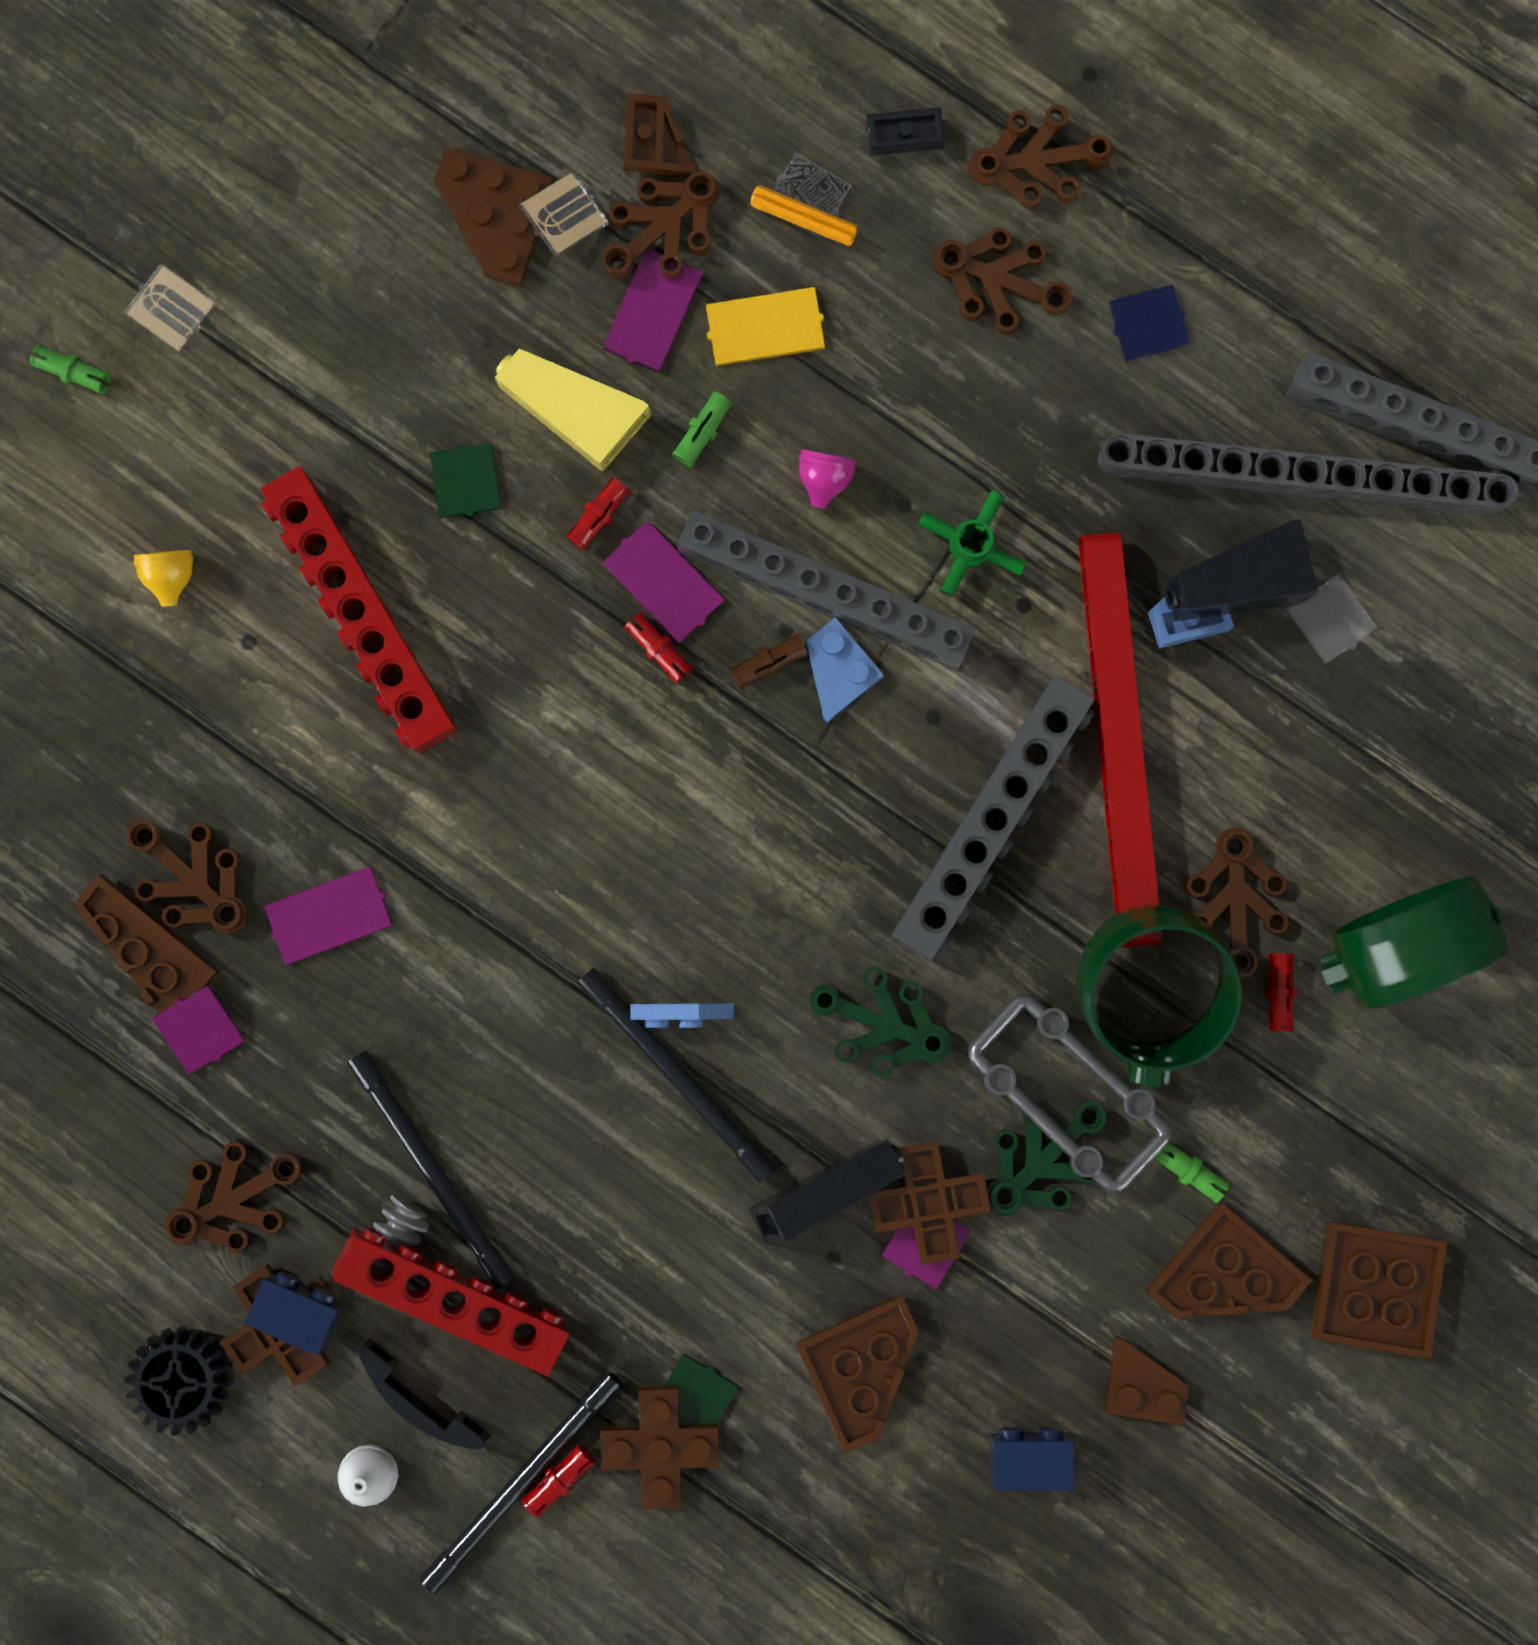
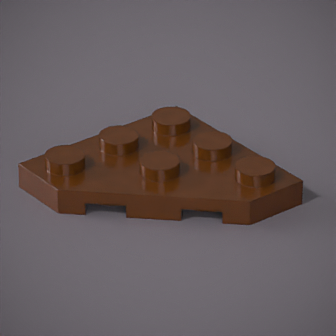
(486, 208)
(1226, 1272)
(860, 1368)

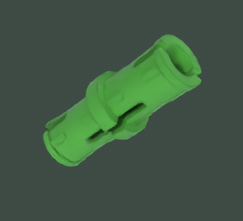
(70, 369)
(702, 429)
(1192, 1172)

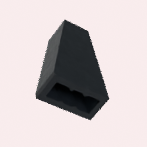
(1250, 577)
(827, 1192)

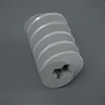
(400, 1228)

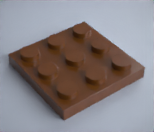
(1379, 1289)

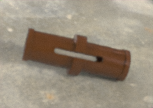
(769, 661)

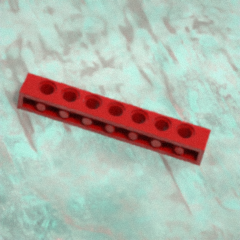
(297, 491)

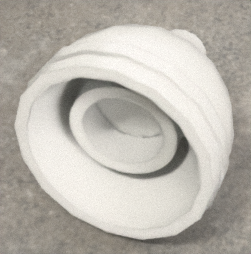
(367, 1475)

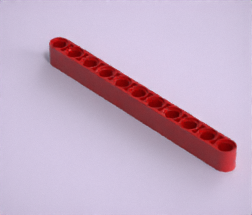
(1118, 726)

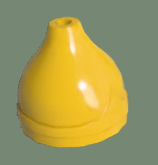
(165, 573)

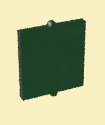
(465, 480)
(701, 1392)

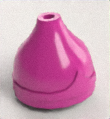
(824, 475)

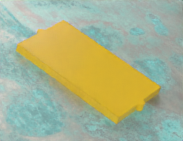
(765, 326)

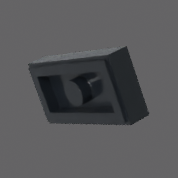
(905, 131)

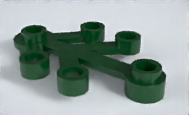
(887, 1025)
(1038, 1164)

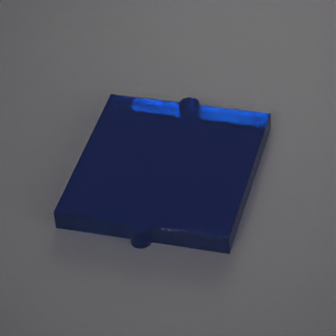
(1149, 323)

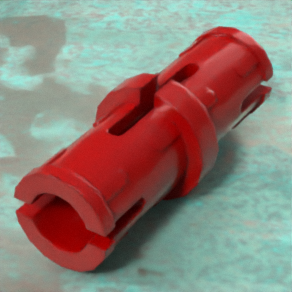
(598, 513)
(658, 647)
(1280, 991)
(558, 1481)

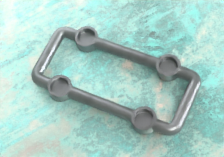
(1136, 1103)

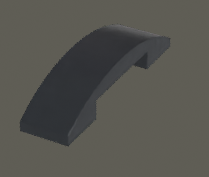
(459, 1432)

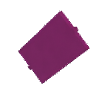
(651, 312)
(663, 582)
(328, 915)

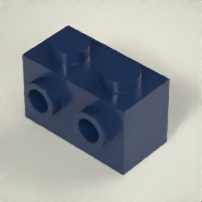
(294, 1312)
(1032, 1459)

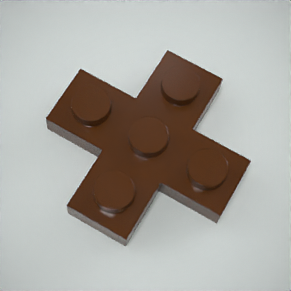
(929, 1203)
(251, 1346)
(660, 1447)

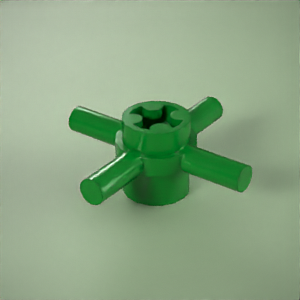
(965, 557)

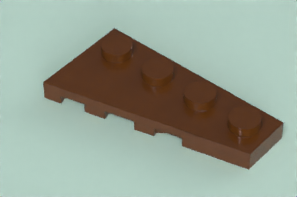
(144, 947)

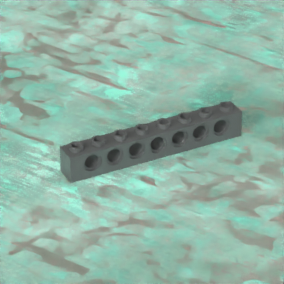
(1414, 420)
(825, 590)
(1057, 699)

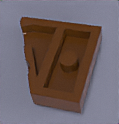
(652, 138)
(1143, 1387)

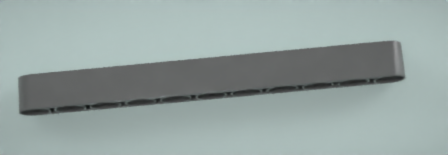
(1324, 472)

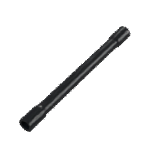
(746, 1151)
(486, 1254)
(450, 1560)

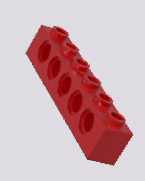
(535, 1351)

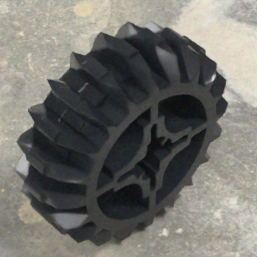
(174, 1412)

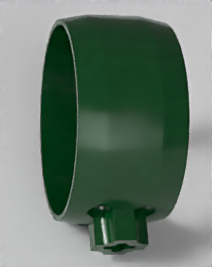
(1416, 944)
(1153, 1061)

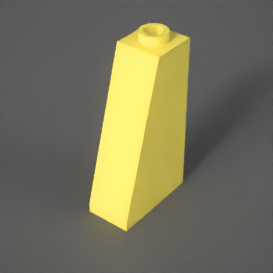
(576, 408)

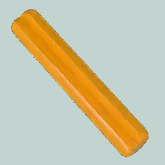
(804, 215)

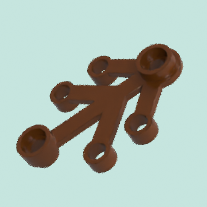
(1035, 159)
(664, 221)
(995, 277)
(192, 881)
(1238, 893)
(227, 1200)

